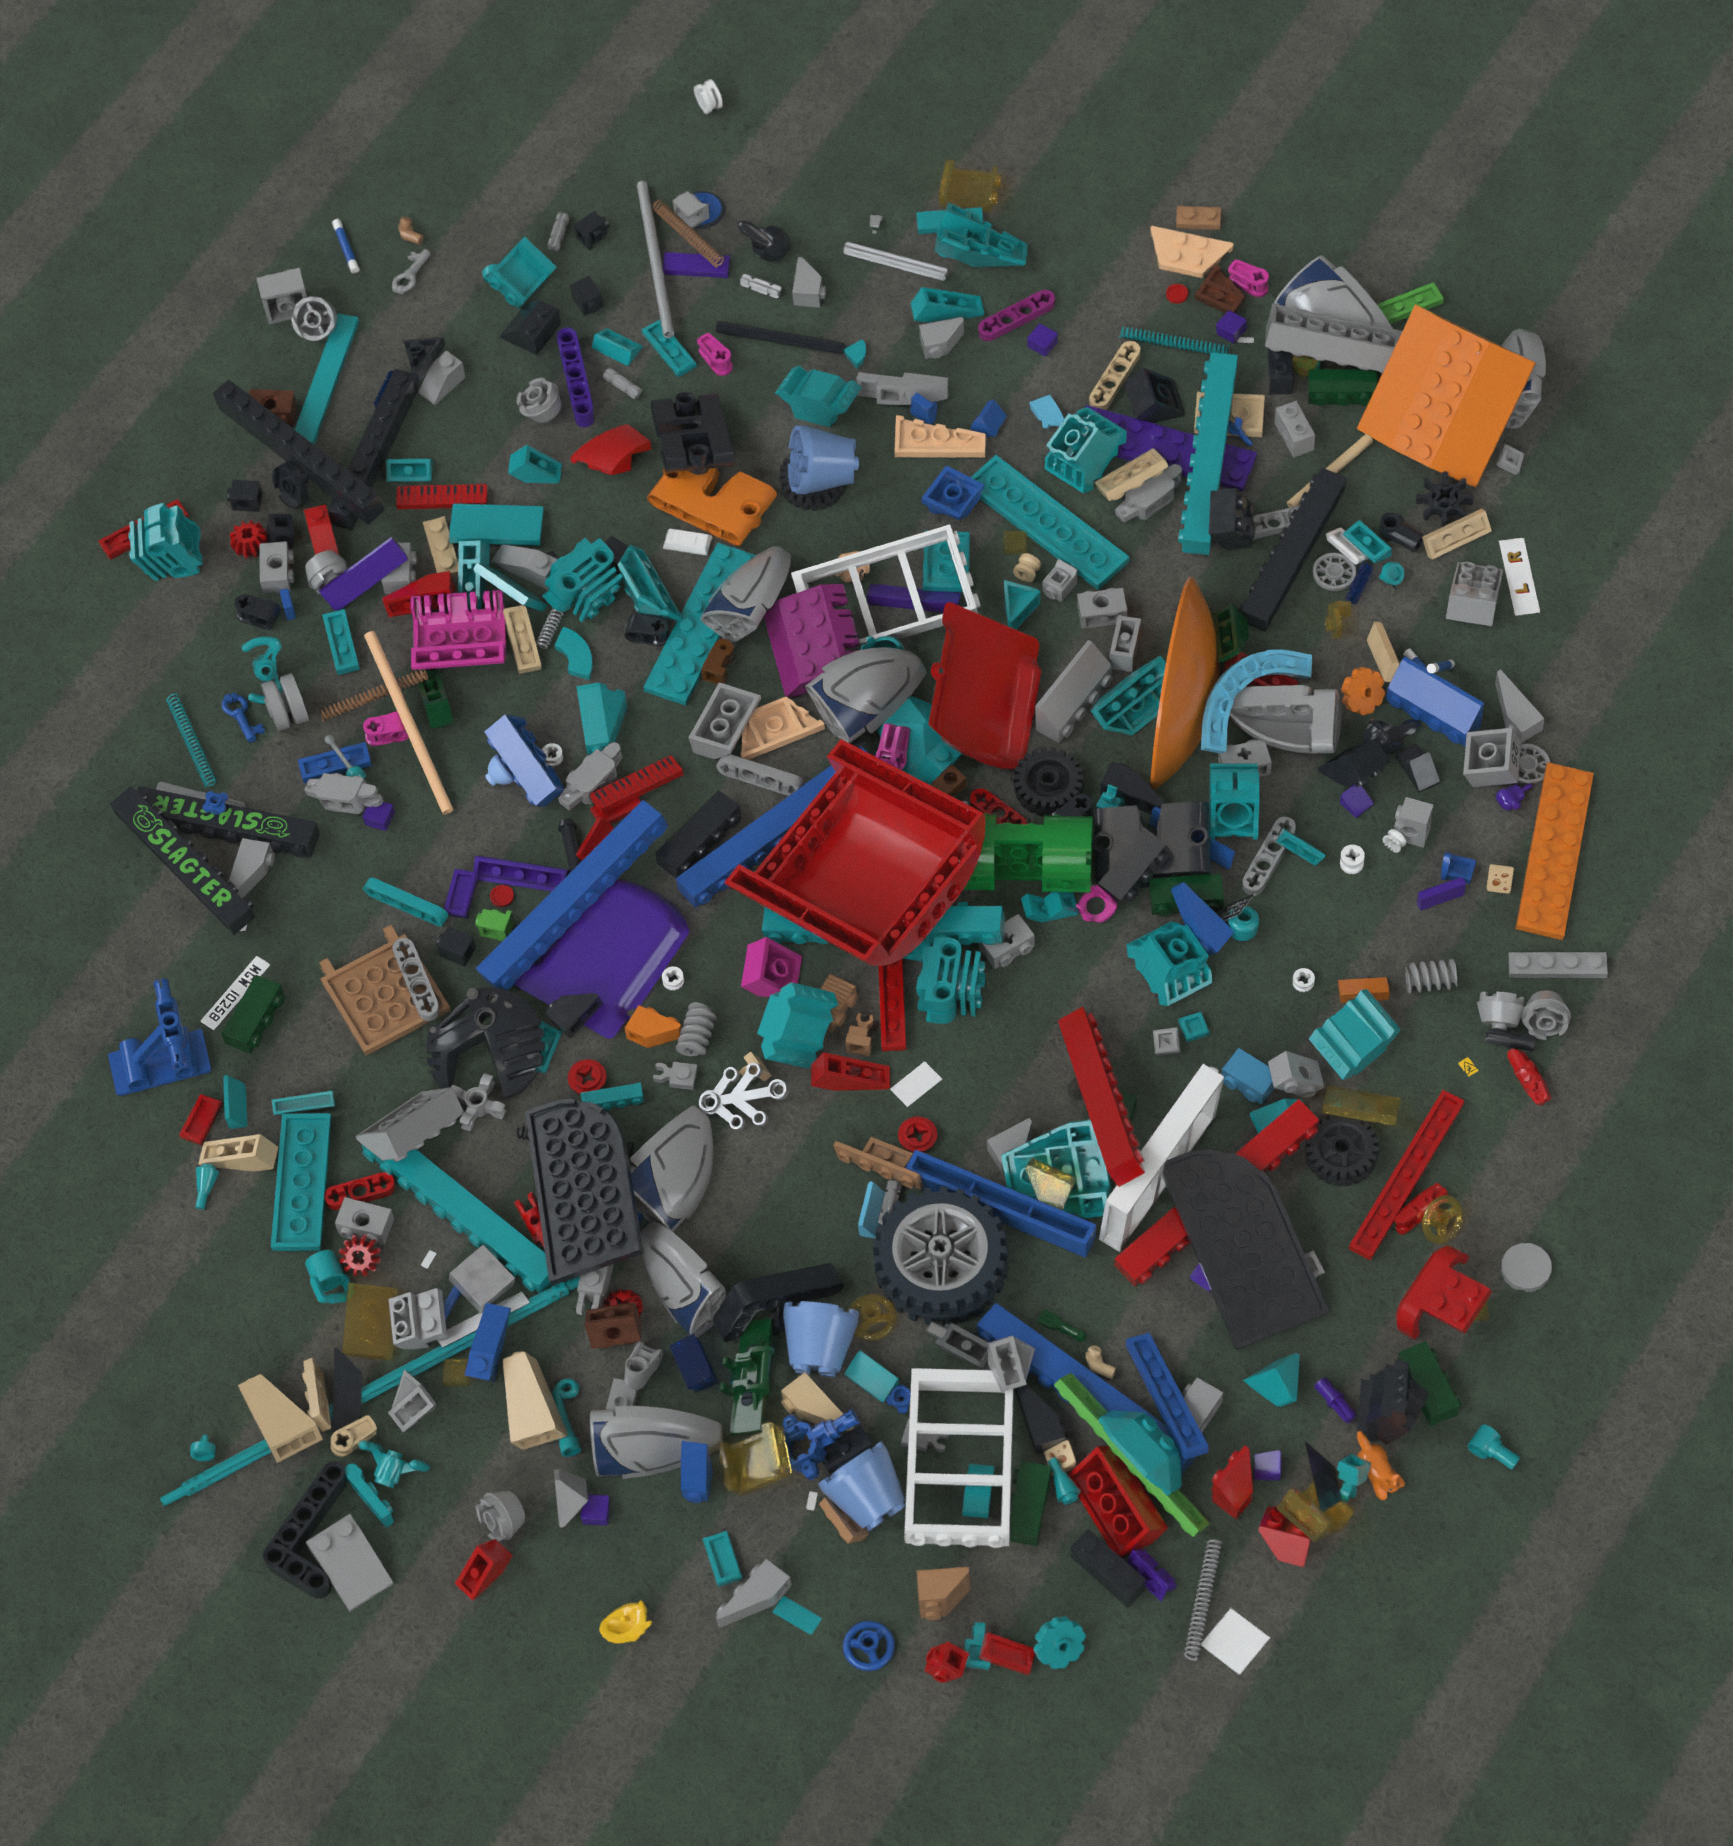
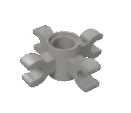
(486, 1106)

